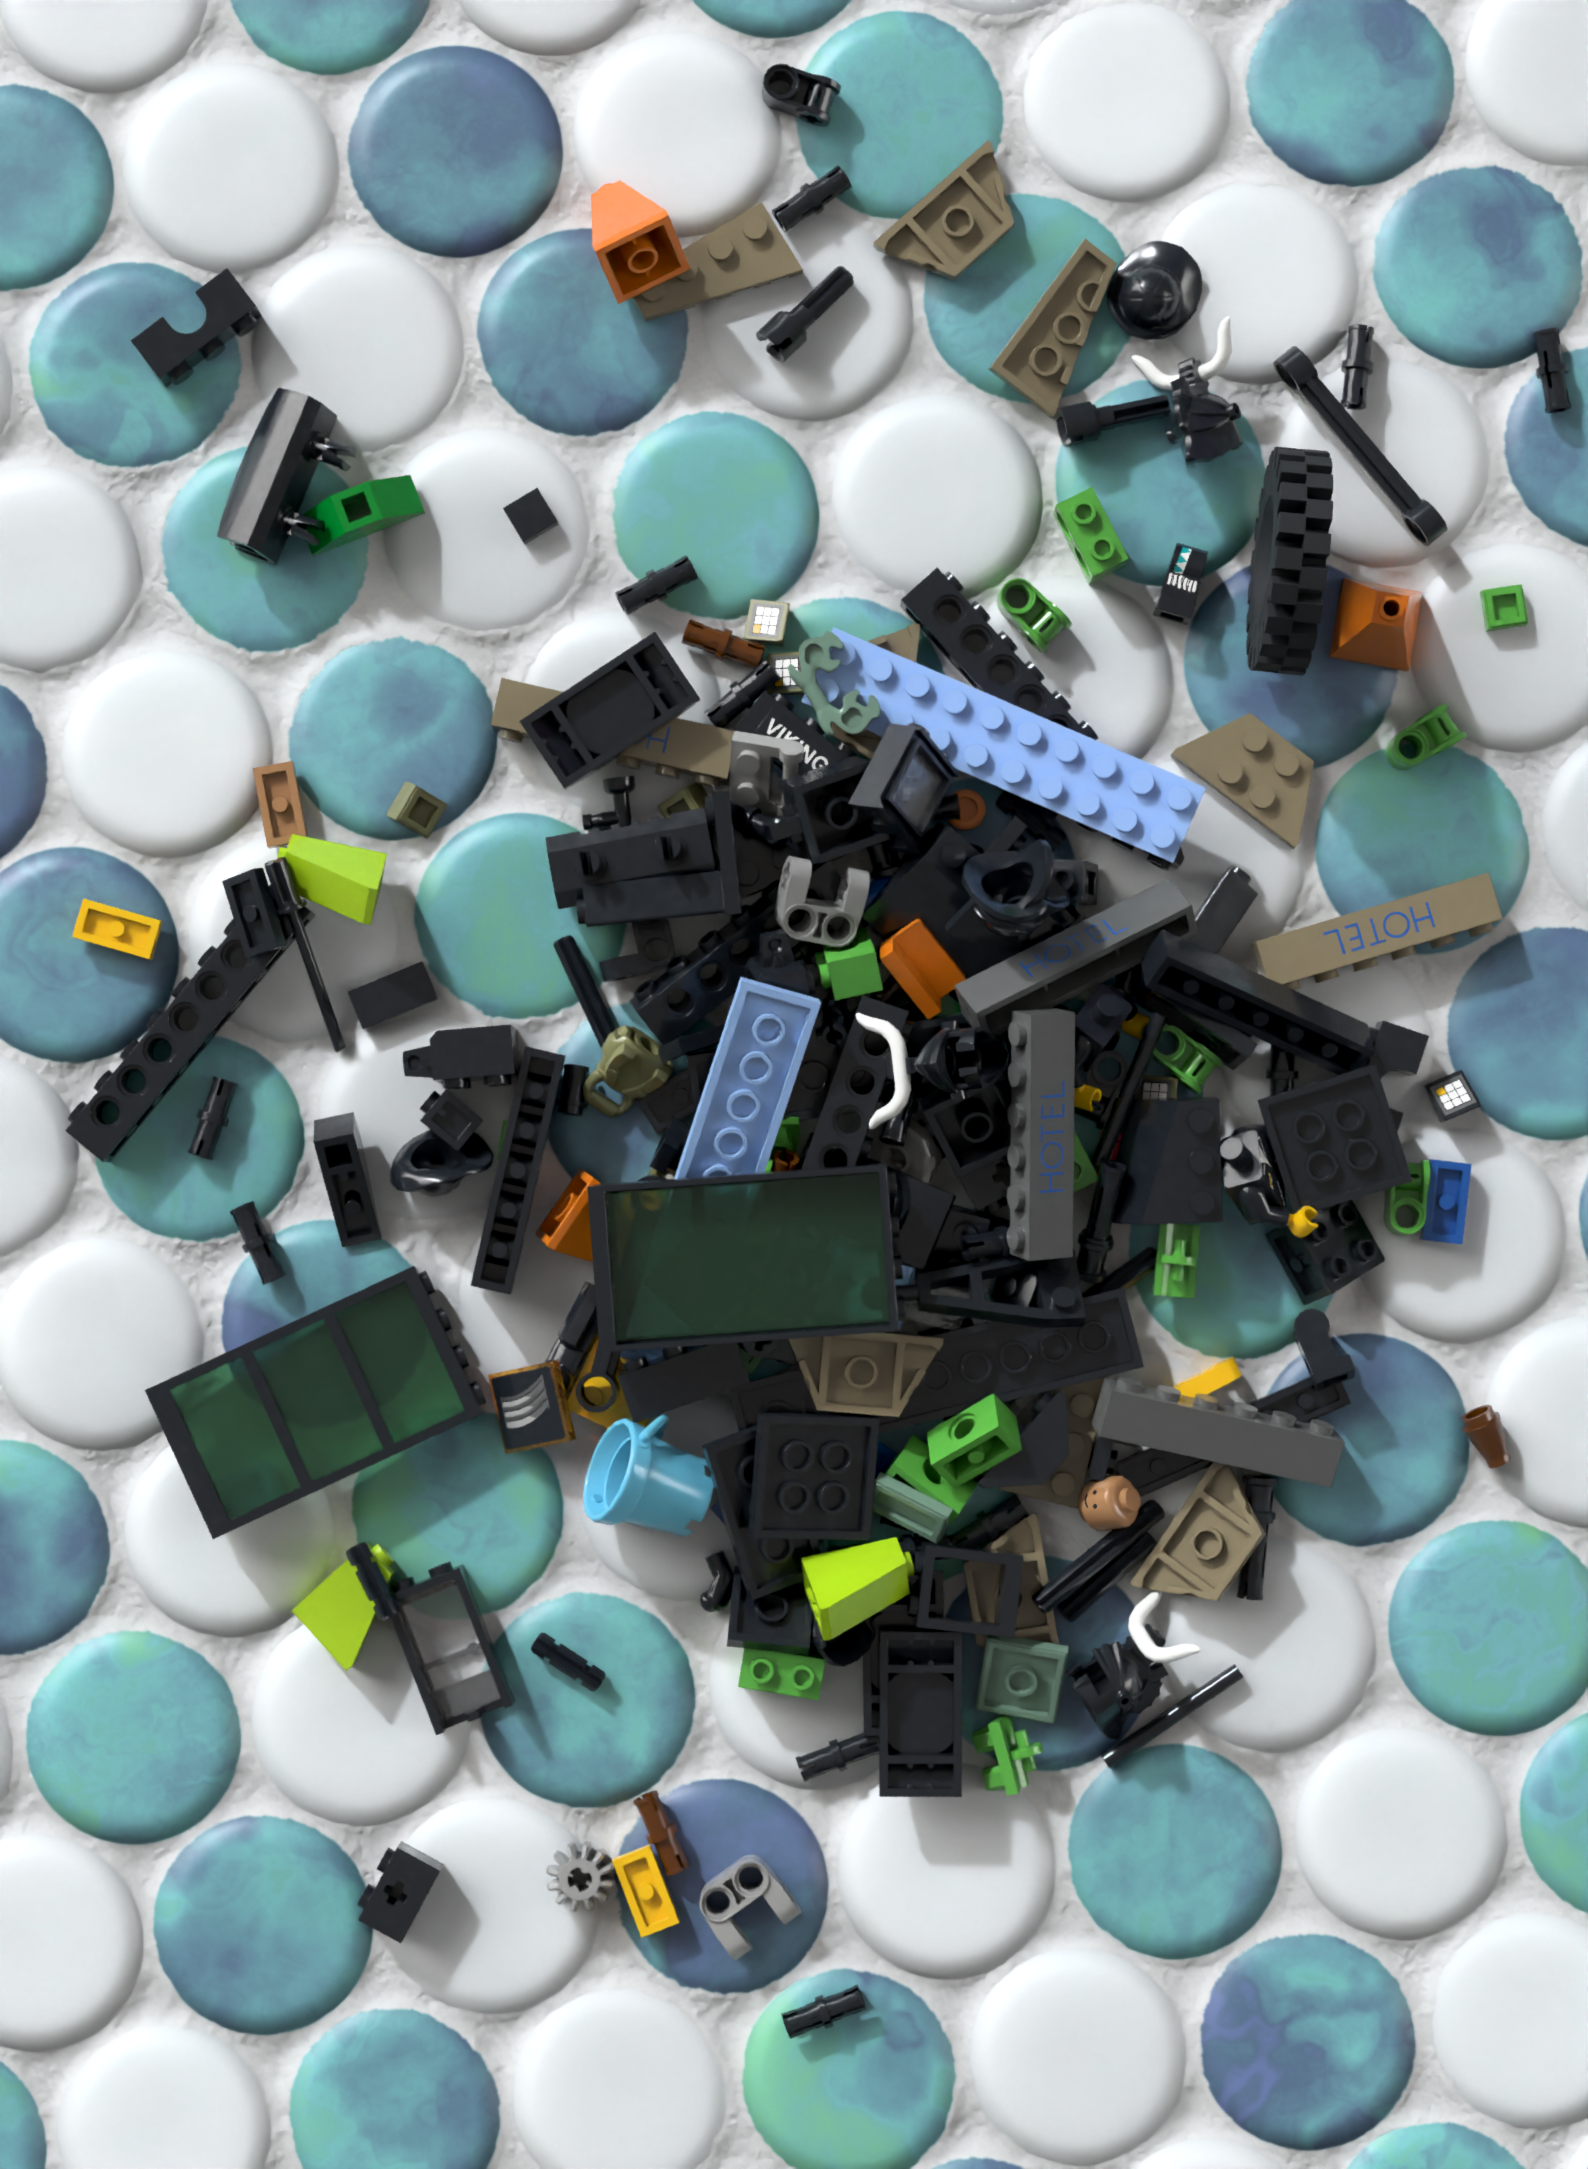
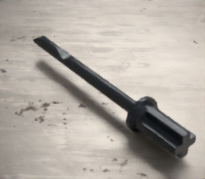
(289, 902)

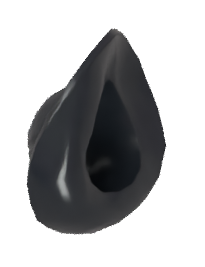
(1155, 291)
(435, 1167)

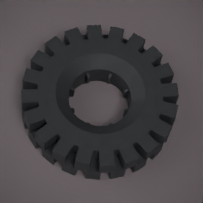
(1289, 561)

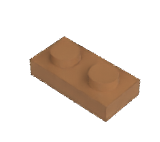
(280, 803)

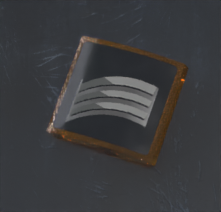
(532, 1407)

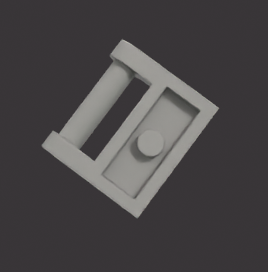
(753, 769)

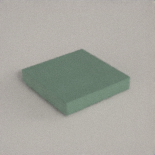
(1021, 1678)

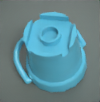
(645, 1480)

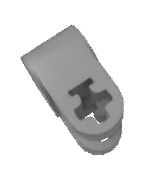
(817, 912)
(740, 1896)

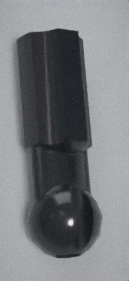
(576, 1336)

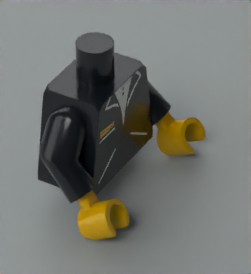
(1094, 1028)
(1256, 1183)

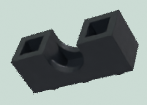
(227, 315)
(1397, 1051)

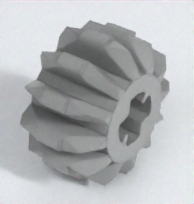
(587, 1864)

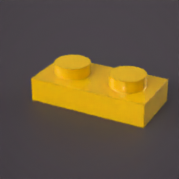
(117, 929)
(645, 1890)

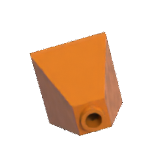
(633, 241)
(1375, 624)
(568, 1222)

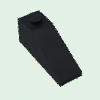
(346, 1178)

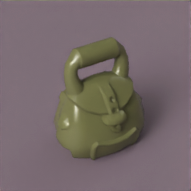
(629, 1067)

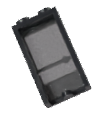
(449, 1647)

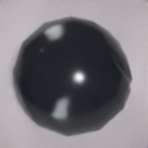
(847, 1646)

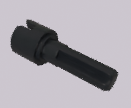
(788, 329)
(1085, 422)

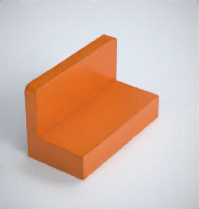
(920, 966)

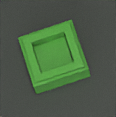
(1503, 607)

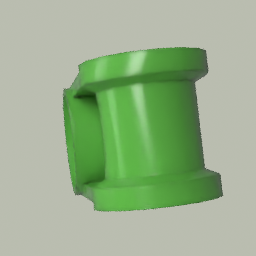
(1033, 615)
(1428, 734)
(1186, 1058)
(1409, 1195)

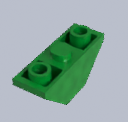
(364, 511)

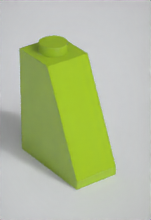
(336, 875)
(855, 1583)
(340, 1610)

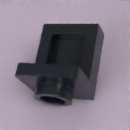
(1014, 1290)

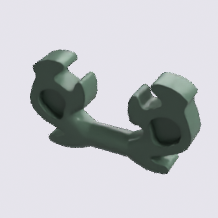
(816, 655)

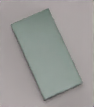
(910, 1508)

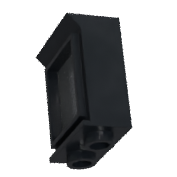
(904, 786)

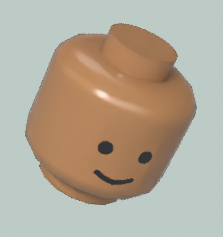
(1109, 1503)

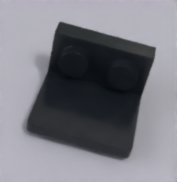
(1328, 1256)

